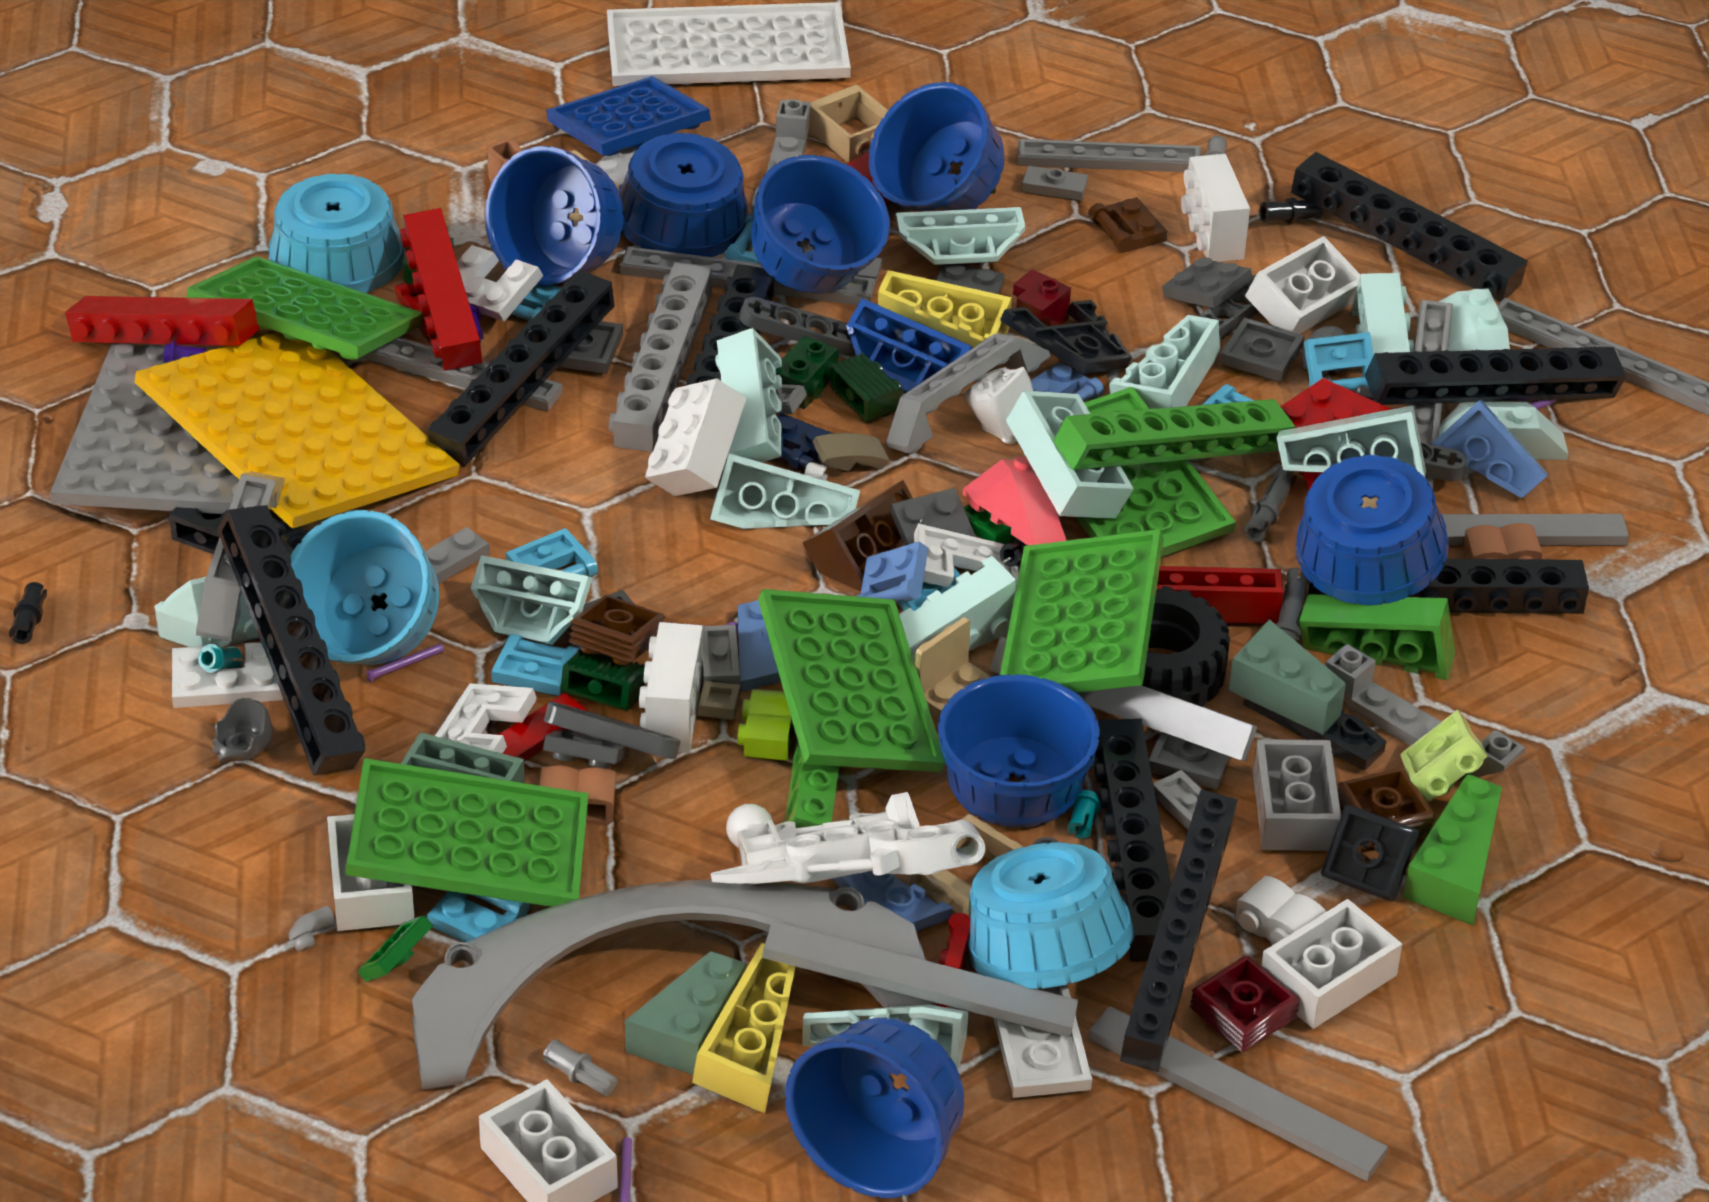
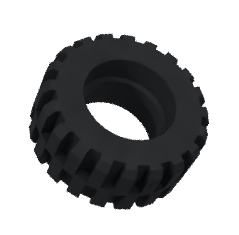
(1201, 646)

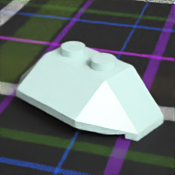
(962, 234)
(1476, 322)
(1526, 423)
(528, 598)
(179, 617)

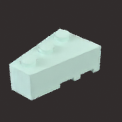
(1381, 311)

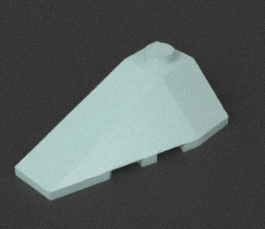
(771, 497)
(943, 1024)

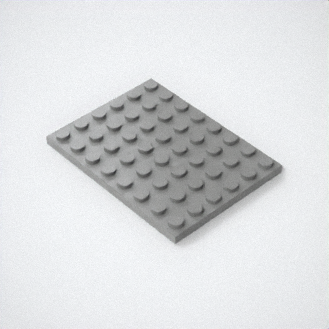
(134, 451)

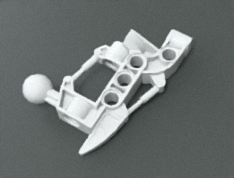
(867, 842)

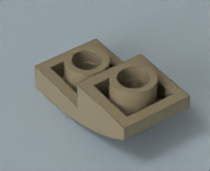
(846, 449)

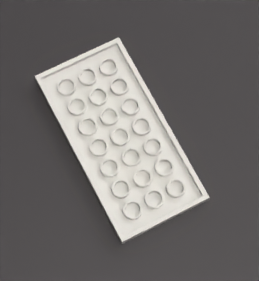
(728, 43)

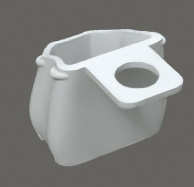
(994, 399)

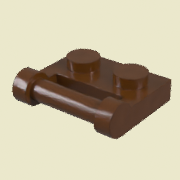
(1136, 221)

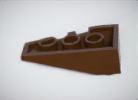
(868, 530)

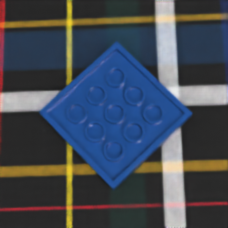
(628, 115)

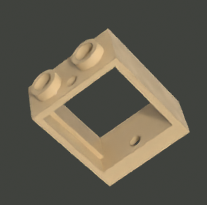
(853, 103)
(958, 890)

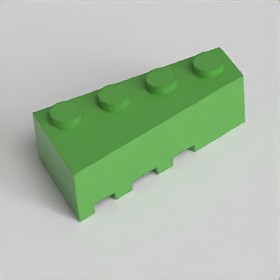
(1401, 632)
(1454, 855)

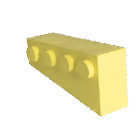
(746, 1037)

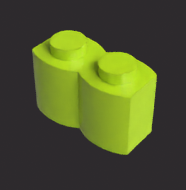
(767, 726)

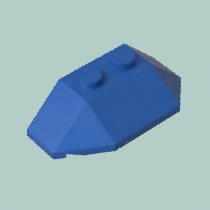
(901, 345)

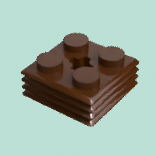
(615, 629)
(1388, 796)

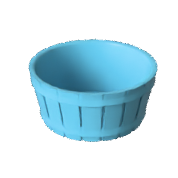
(338, 231)
(351, 562)
(1047, 916)

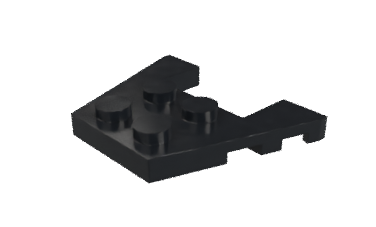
(1081, 345)

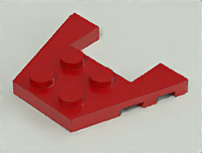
(1325, 403)

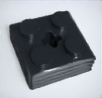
(1347, 864)

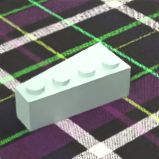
(1175, 366)
(750, 368)
(1380, 433)
(981, 597)

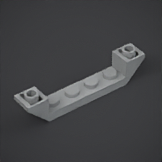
(791, 133)
(910, 422)
(221, 592)
(1400, 716)

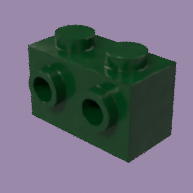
(809, 366)

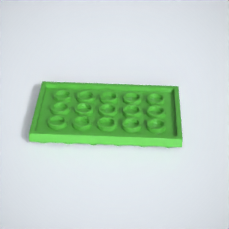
(311, 307)
(1164, 495)
(1085, 611)
(850, 681)
(468, 834)

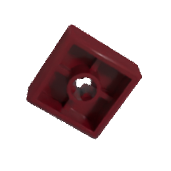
(1244, 1003)

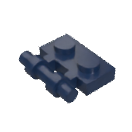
(797, 442)

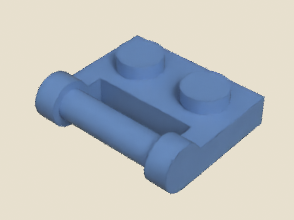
(1067, 380)
(893, 568)

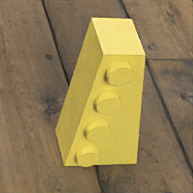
(945, 307)

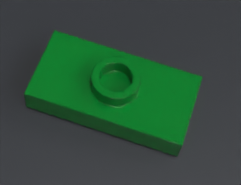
(986, 528)
(395, 949)

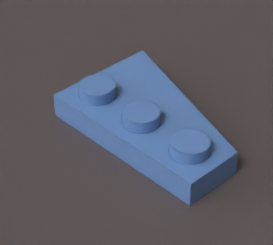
(1493, 450)
(755, 651)
(898, 897)

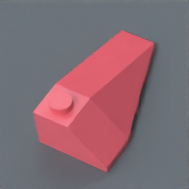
(1016, 500)

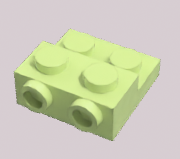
(1443, 756)

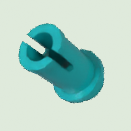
(214, 658)
(1085, 807)

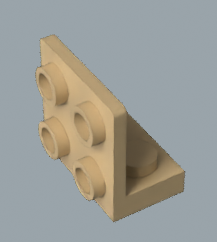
(945, 665)

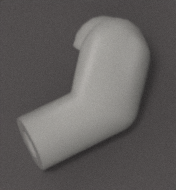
(309, 923)

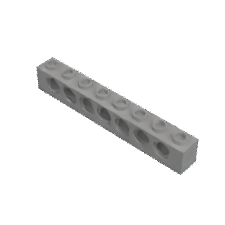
(661, 357)

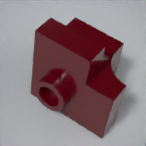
(1043, 297)

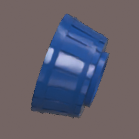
(922, 140)
(683, 196)
(532, 207)
(829, 208)
(1367, 551)
(1022, 730)
(863, 1126)

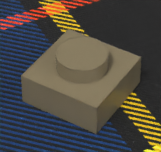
(719, 700)

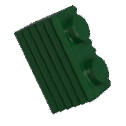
(865, 387)
(602, 680)

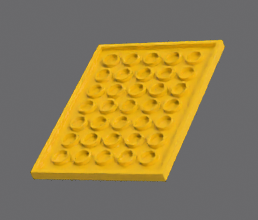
(298, 417)

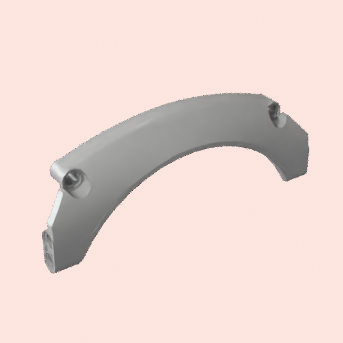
(462, 1004)

